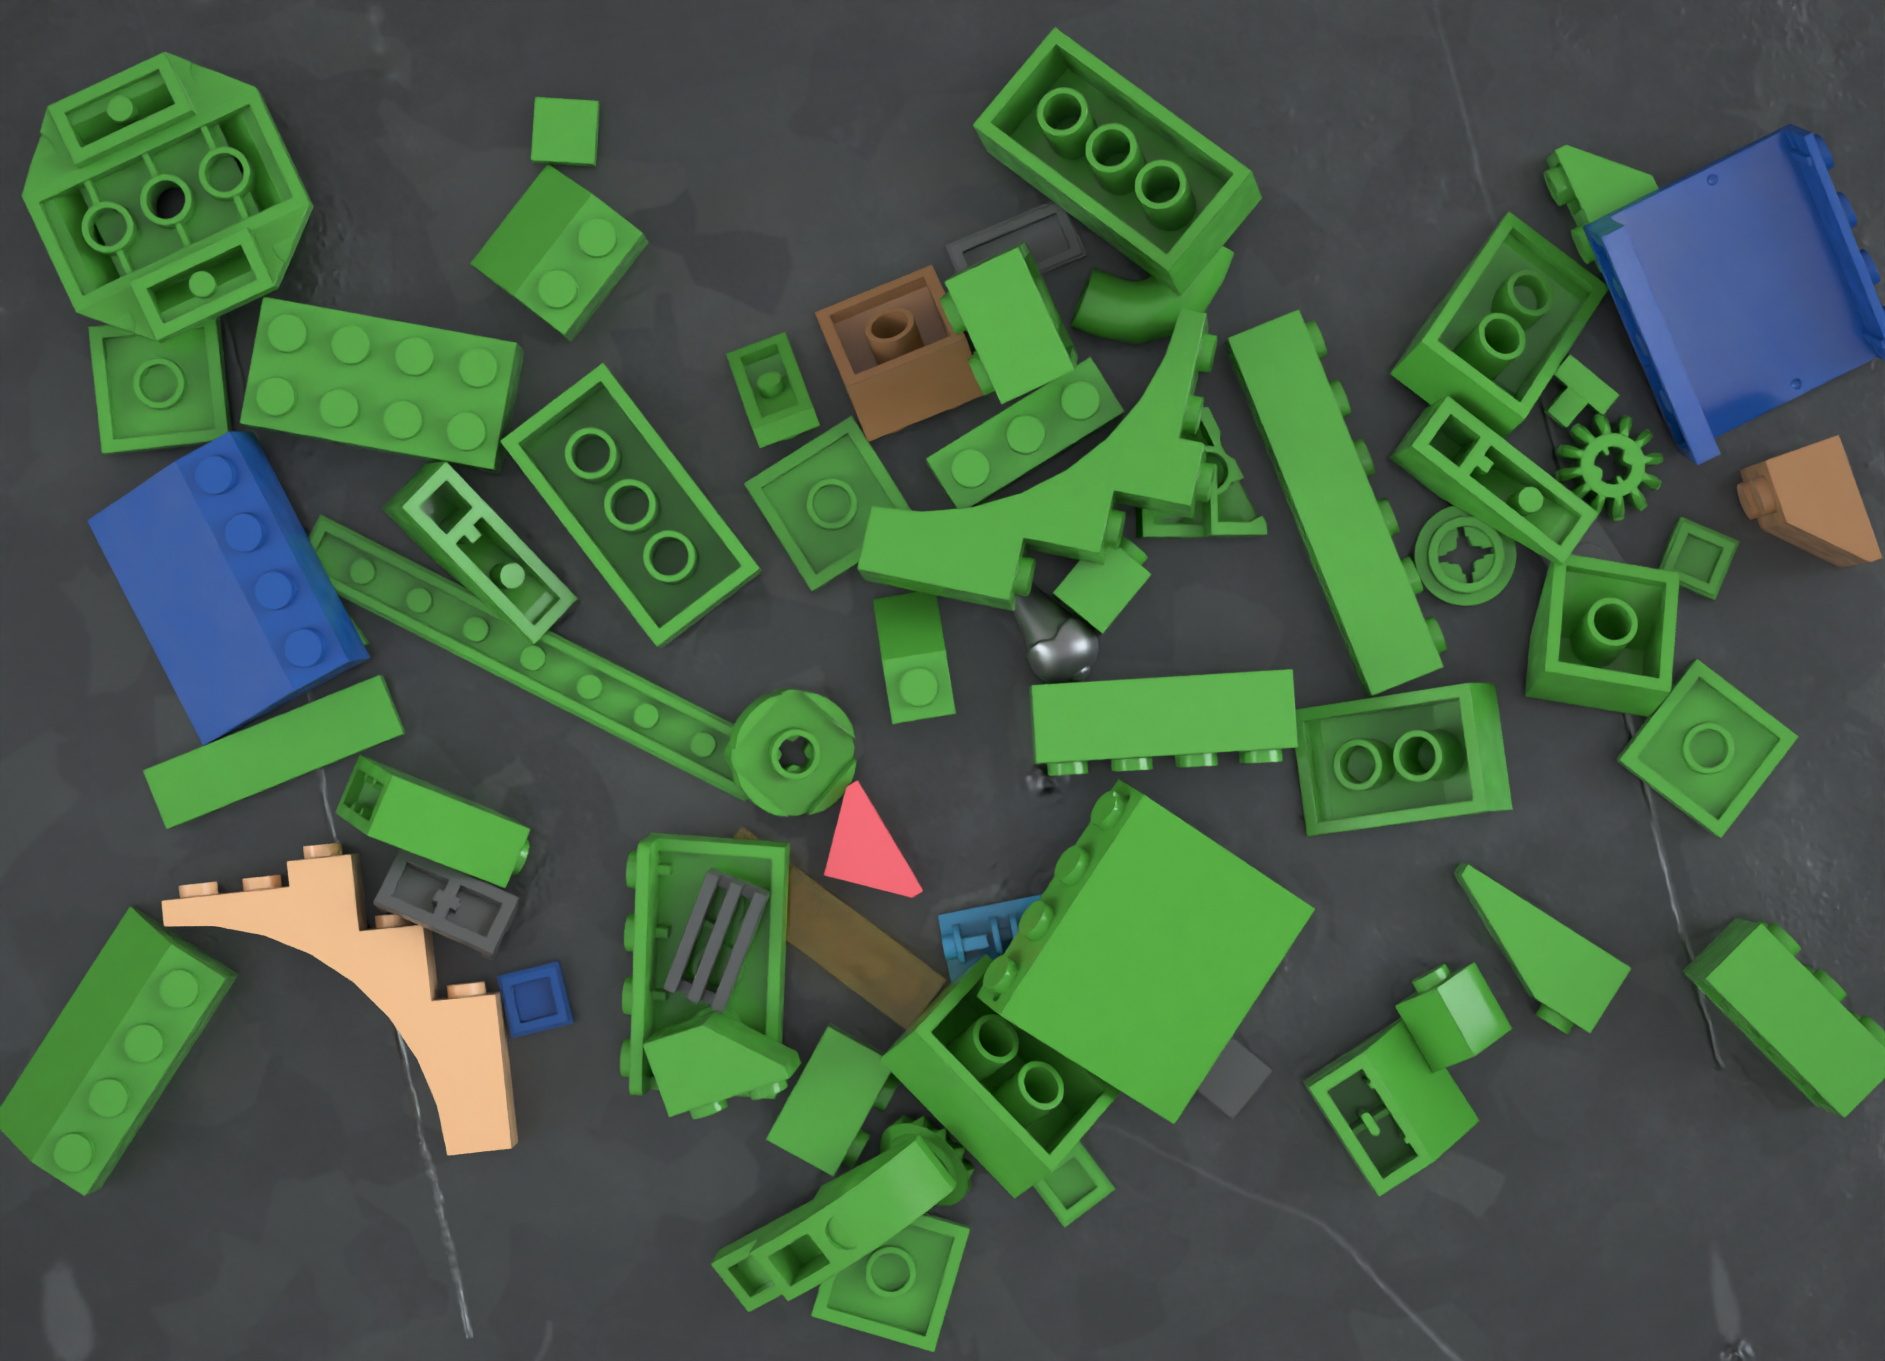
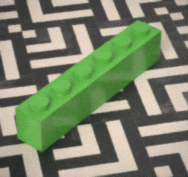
(1334, 503)

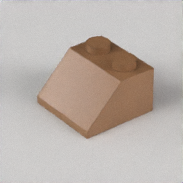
(899, 353)
(1811, 503)

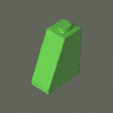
(433, 822)

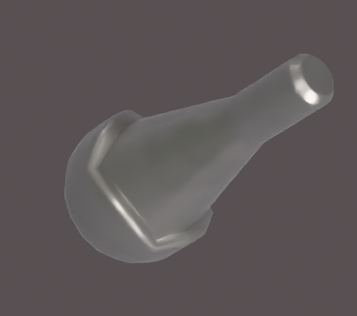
(1057, 643)

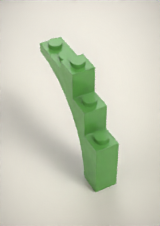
(1143, 464)

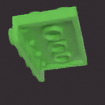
(666, 882)

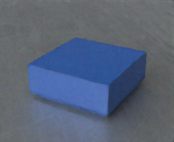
(535, 999)

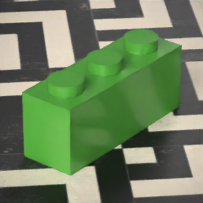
(1025, 436)

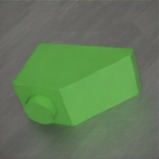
(914, 657)

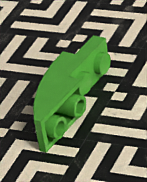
(836, 1227)

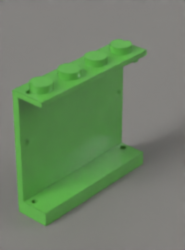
(1144, 951)

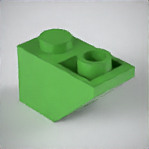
(1592, 189)
(713, 1060)

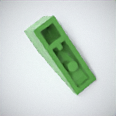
(1492, 481)
(479, 549)
(1549, 960)

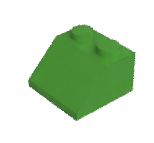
(560, 252)
(1604, 636)

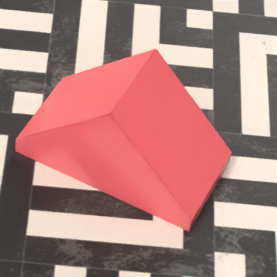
(865, 849)

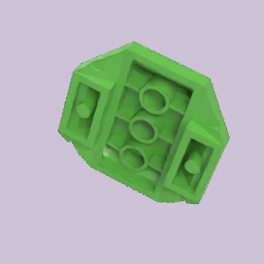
(111, 158)

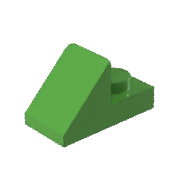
(772, 390)

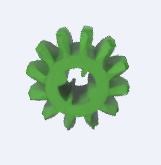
(1627, 458)

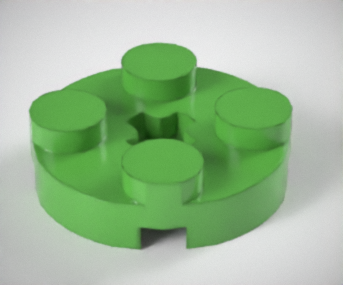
(828, 751)

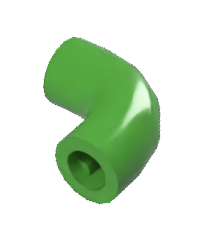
(1143, 307)

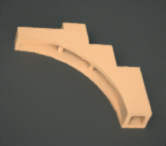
(324, 913)

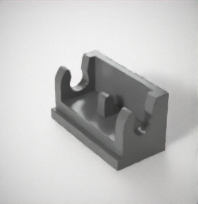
(447, 902)

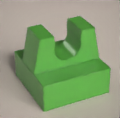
(1578, 390)

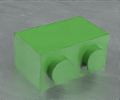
(833, 1100)

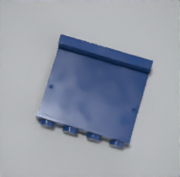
(1741, 286)

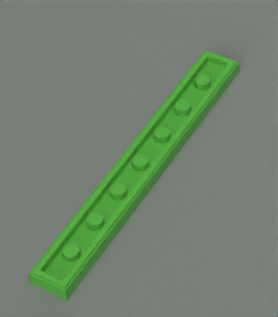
(549, 668)

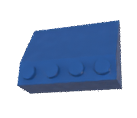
(227, 585)

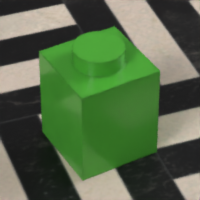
(1102, 591)
(1452, 1015)

